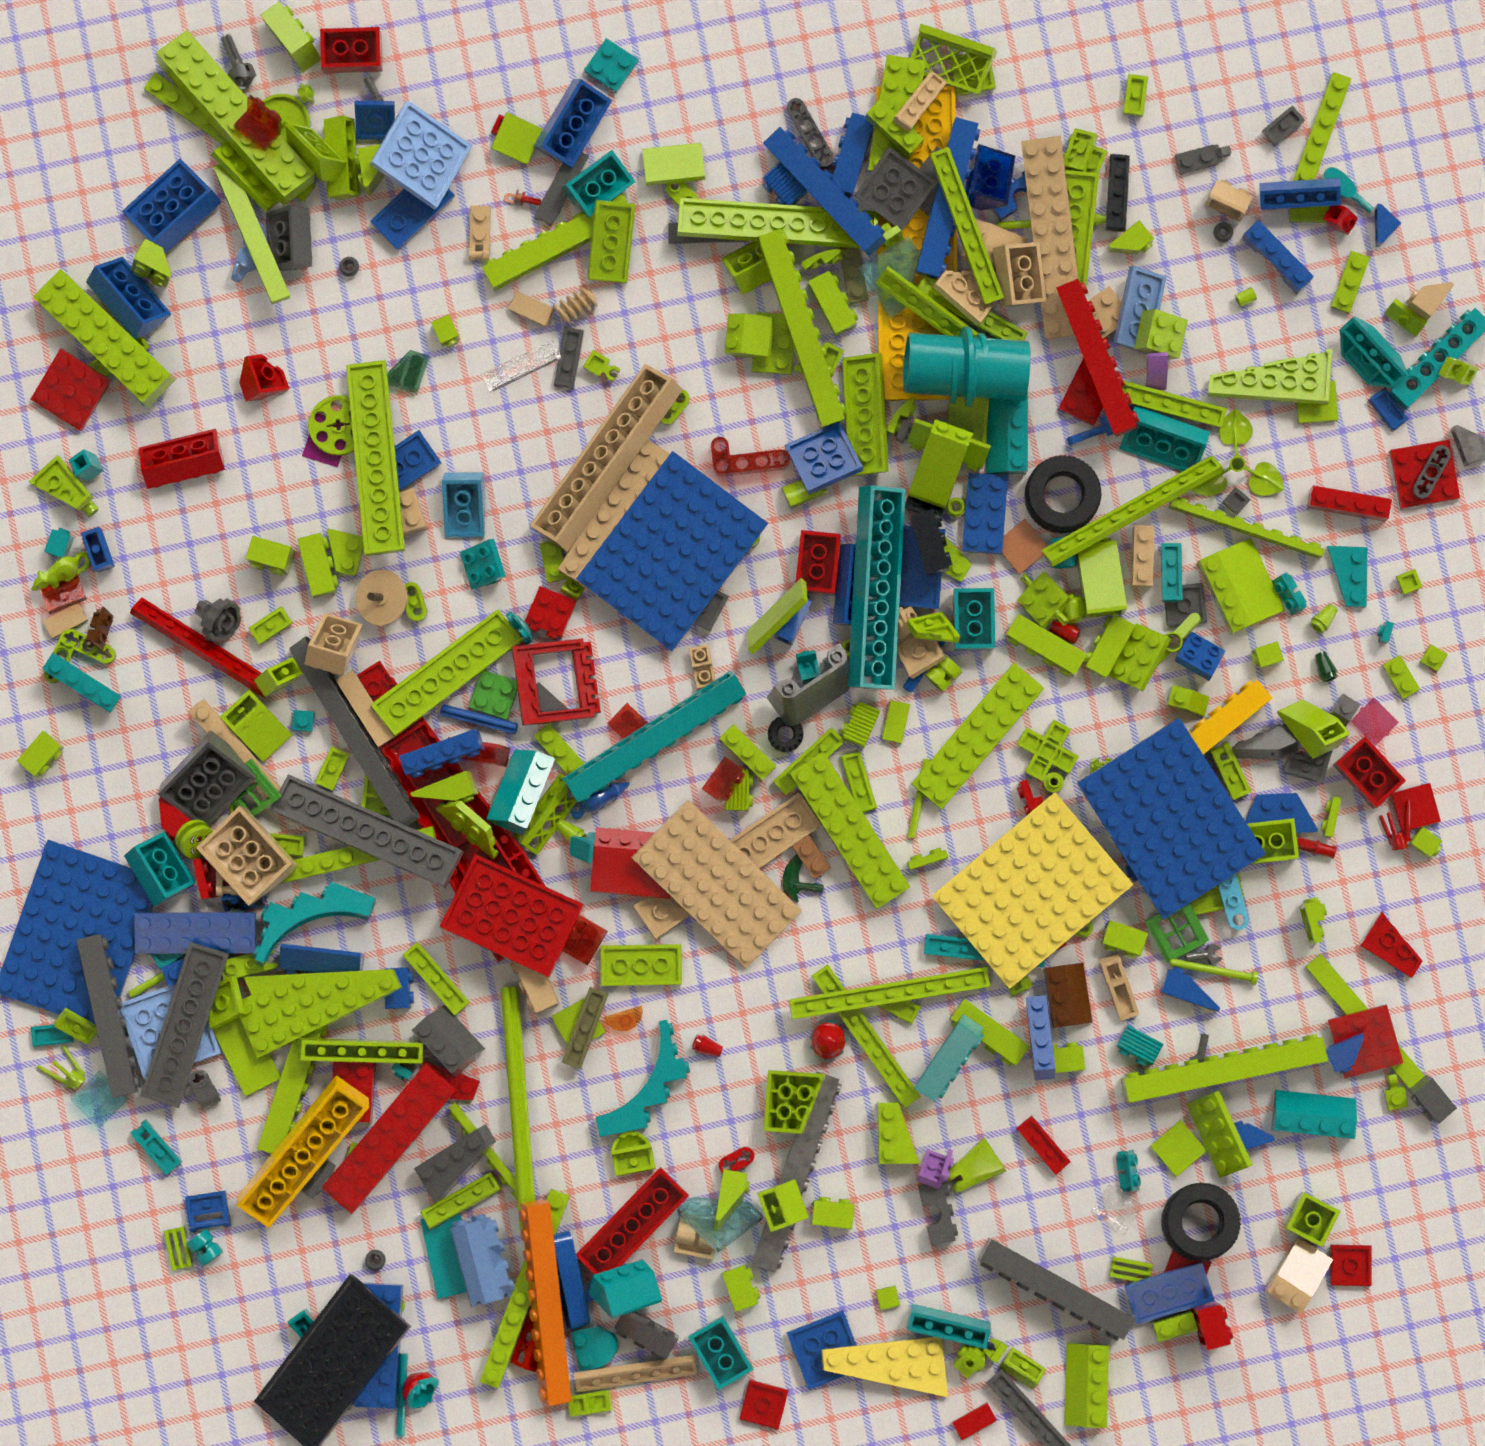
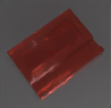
(64, 595)
(626, 721)

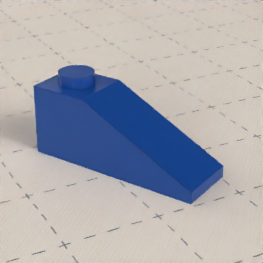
(1184, 988)

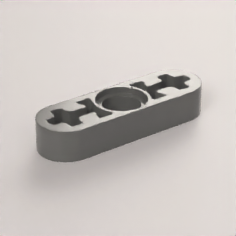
(1433, 456)

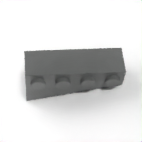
(447, 1167)

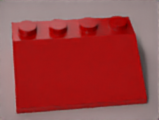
(615, 869)

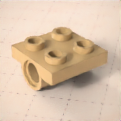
(692, 1243)

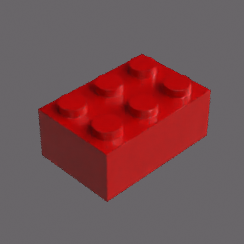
(351, 50)
(818, 561)
(1369, 772)
(361, 1077)
(1212, 1326)

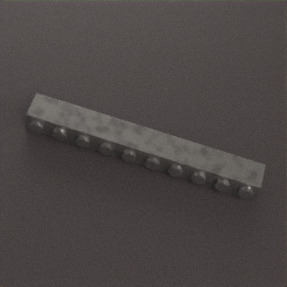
(797, 1166)

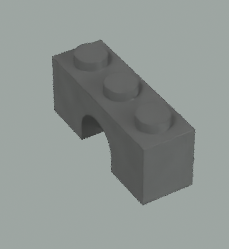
(943, 1230)

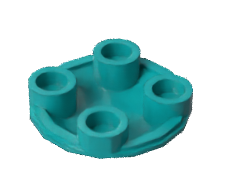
(523, 629)

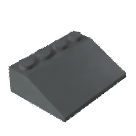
(206, 780)

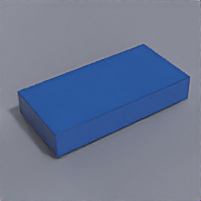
(1388, 409)

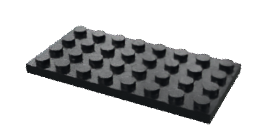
(332, 1363)

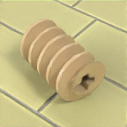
(576, 304)

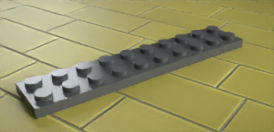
(367, 831)

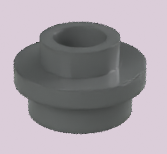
(1225, 226)
(349, 260)
(382, 1259)

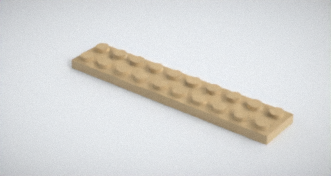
(1051, 226)
(759, 842)

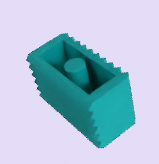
(1138, 1045)

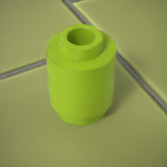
(1050, 789)

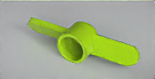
(1181, 632)

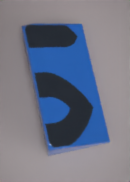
(237, 902)

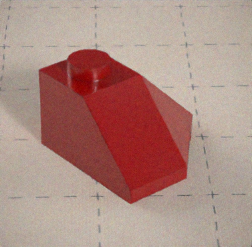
(260, 378)

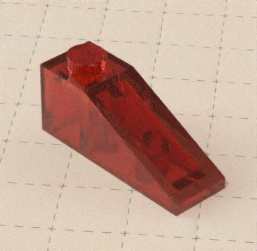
(492, 755)

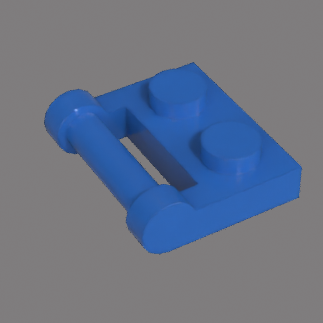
(206, 1204)

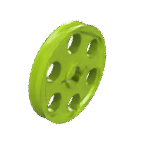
(331, 419)

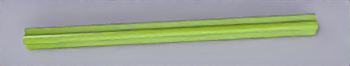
(518, 1096)

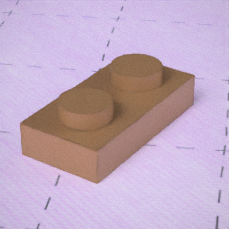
(811, 857)

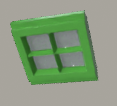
(258, 793)
(1177, 932)

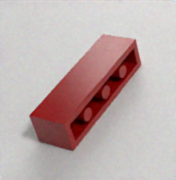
(1349, 503)

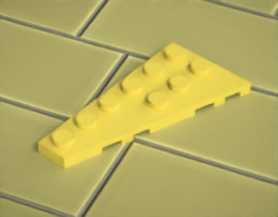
(903, 1363)

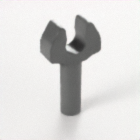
(373, 90)
(1204, 955)
(1202, 1048)

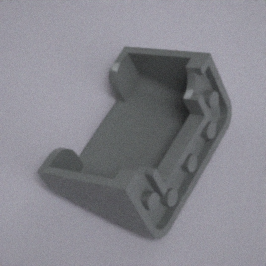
(798, 703)

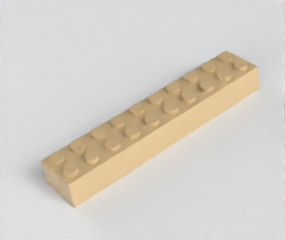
(606, 457)

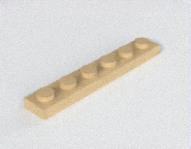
(211, 721)
(635, 1373)

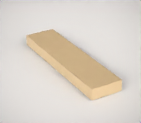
(919, 101)
(361, 704)

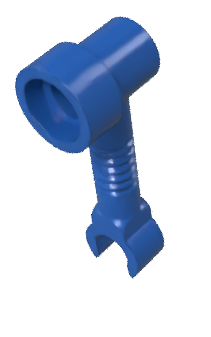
(1105, 428)

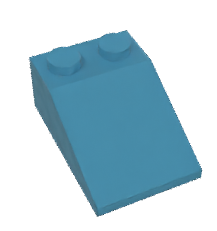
(464, 504)

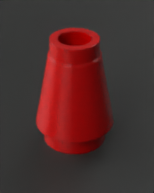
(1068, 632)
(706, 1046)

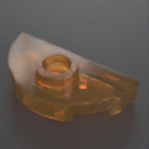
(625, 1020)

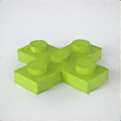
(1047, 750)

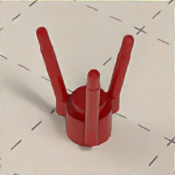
(1397, 839)

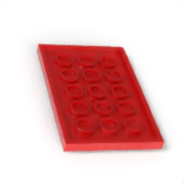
(512, 916)

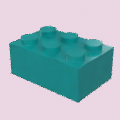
(974, 618)
(159, 869)
(720, 1352)

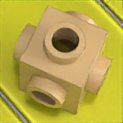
(904, 614)

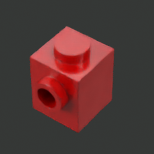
(1340, 218)

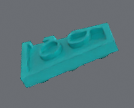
(1351, 572)

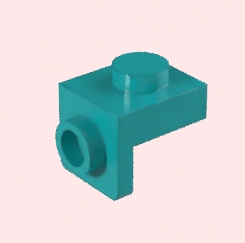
(807, 666)

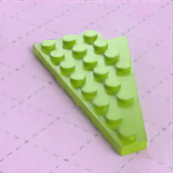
(299, 1004)

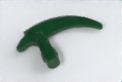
(791, 880)

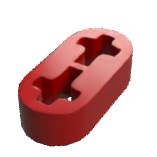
(734, 1155)

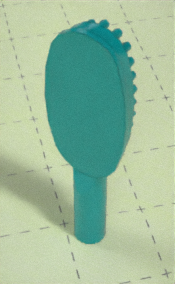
(1348, 188)

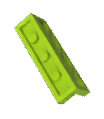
(554, 796)

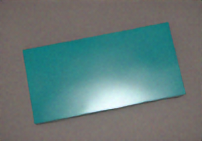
(443, 1259)

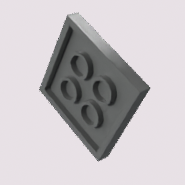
(895, 188)

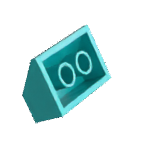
(599, 181)
(625, 1288)

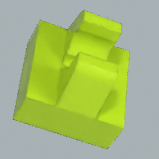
(892, 235)
(998, 1351)

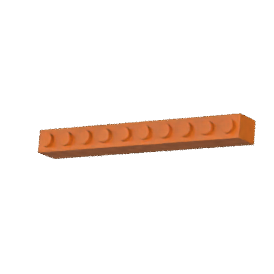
(545, 1302)

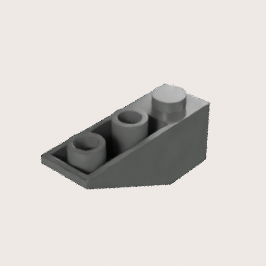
(1268, 745)

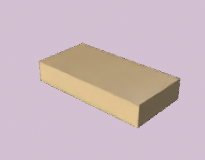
(65, 619)

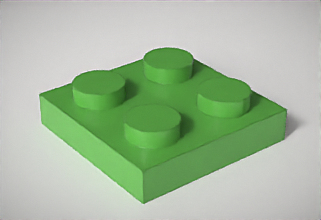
(494, 694)

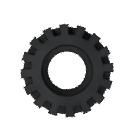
(780, 745)

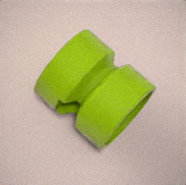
(943, 674)

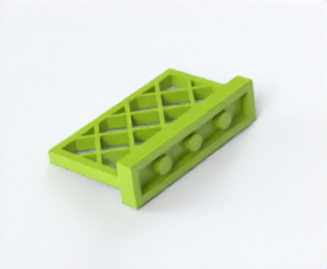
(961, 44)

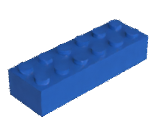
(383, 1387)

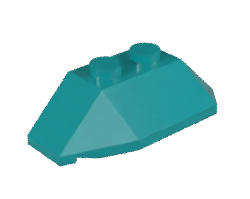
(1371, 354)

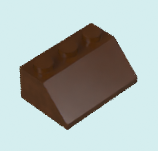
(1067, 995)

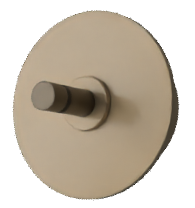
(381, 597)

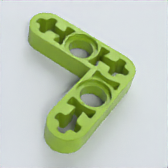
(70, 649)

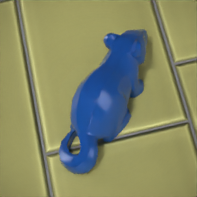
(599, 799)

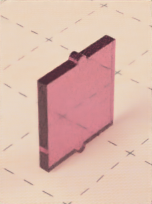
(1374, 721)

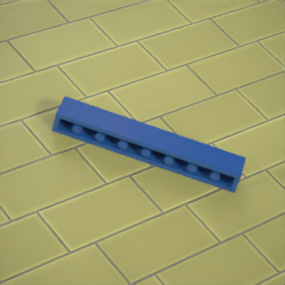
(824, 191)
(940, 221)

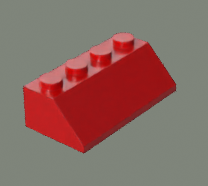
(181, 459)

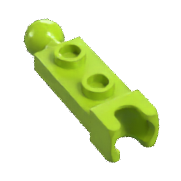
(245, 966)

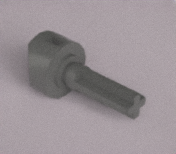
(241, 71)

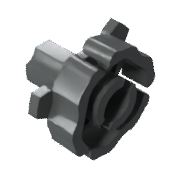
(218, 618)

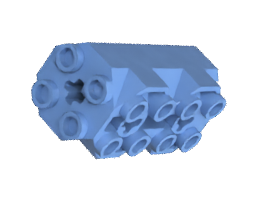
(480, 1260)

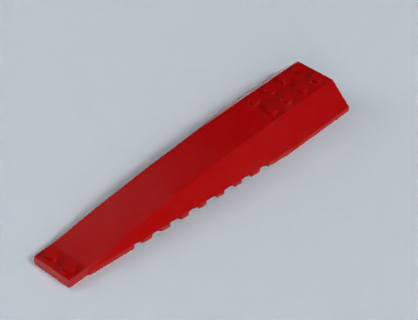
(418, 735)

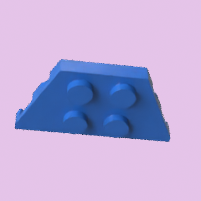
(1279, 807)

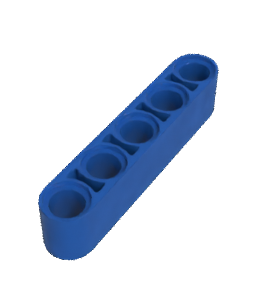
(570, 1282)

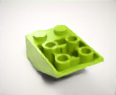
(256, 725)
(1313, 727)

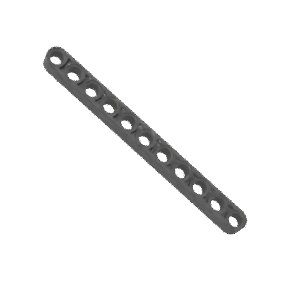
(357, 738)

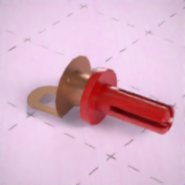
(522, 198)

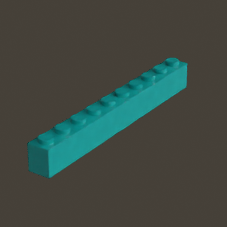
(654, 736)

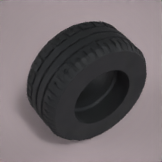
(1080, 473)
(1227, 1213)

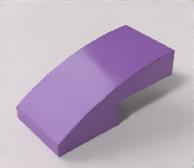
(1157, 370)

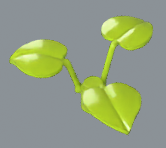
(1265, 478)

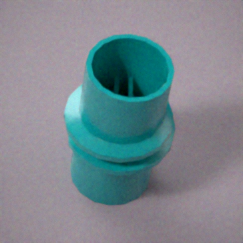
(966, 366)

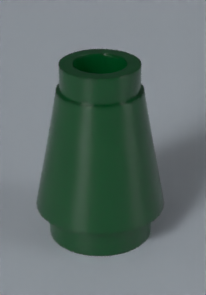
(1325, 667)

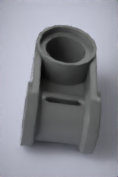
(205, 1093)

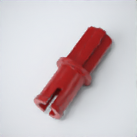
(1316, 847)

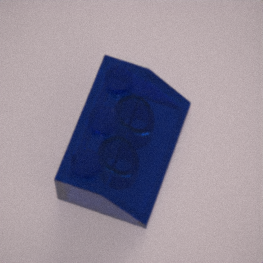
(989, 178)

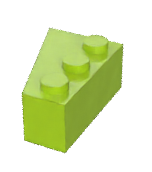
(291, 35)
(893, 1136)

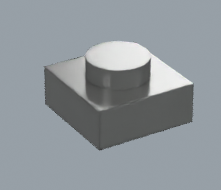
(904, 431)
(1236, 501)

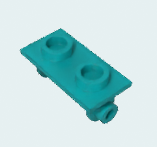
(1284, 586)
(1128, 1162)

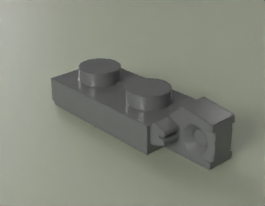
(1201, 158)

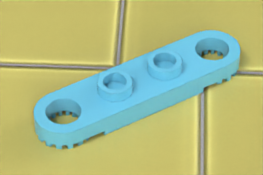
(1233, 901)

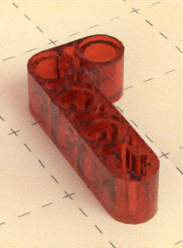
(750, 458)

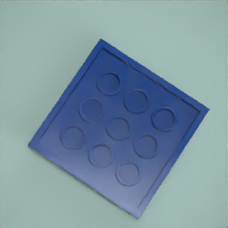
(915, 587)

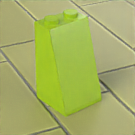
(940, 464)
(1101, 579)

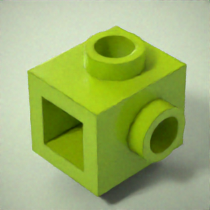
(969, 1360)

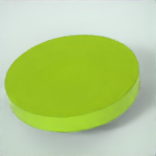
(289, 109)

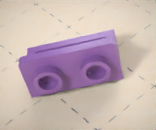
(934, 1168)

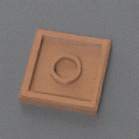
(1022, 546)

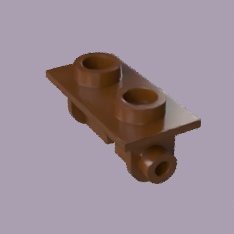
(101, 621)

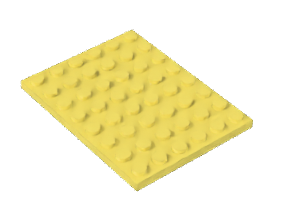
(1032, 890)

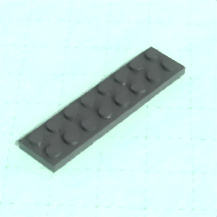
(184, 1024)

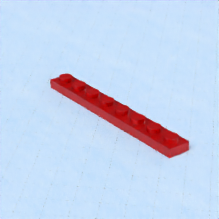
(197, 644)

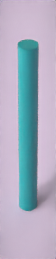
(401, 1402)

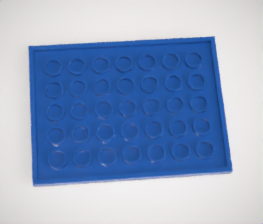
(672, 551)
(1171, 818)
(68, 901)

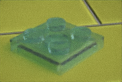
(96, 1100)

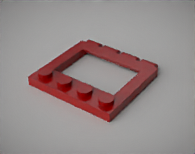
(528, 688)

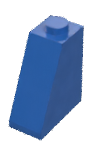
(790, 630)

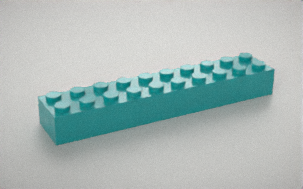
(876, 587)

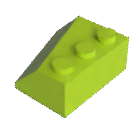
(790, 1100)

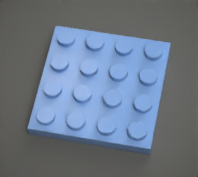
(420, 154)
(145, 1021)

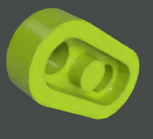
(682, 192)
(676, 409)
(415, 602)

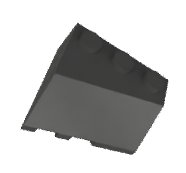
(646, 1333)

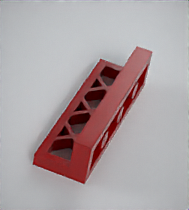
(529, 1362)

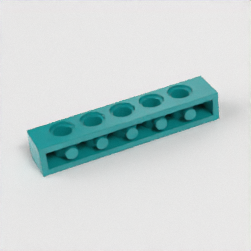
(1405, 396)

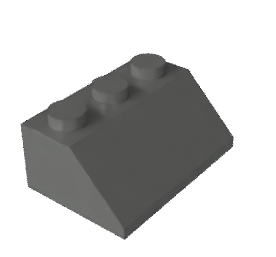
(290, 237)
(448, 1040)

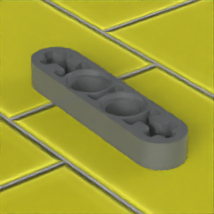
(813, 131)

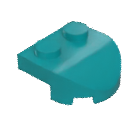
(594, 1347)

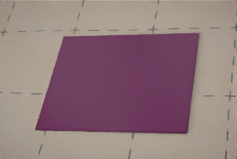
(313, 452)

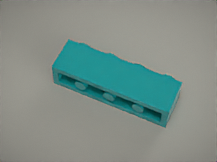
(81, 682)
(948, 1326)

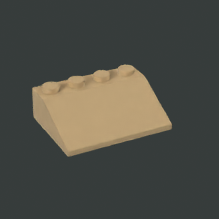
(247, 855)

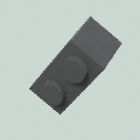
(1432, 1099)

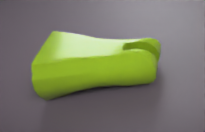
(976, 1166)

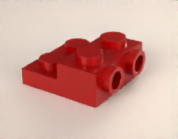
(550, 612)

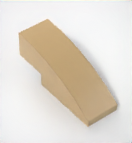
(1118, 986)

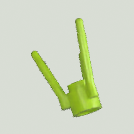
(73, 1079)

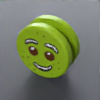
(190, 836)

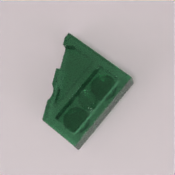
(408, 371)

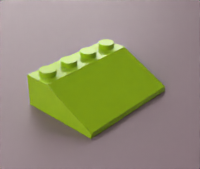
(1240, 586)

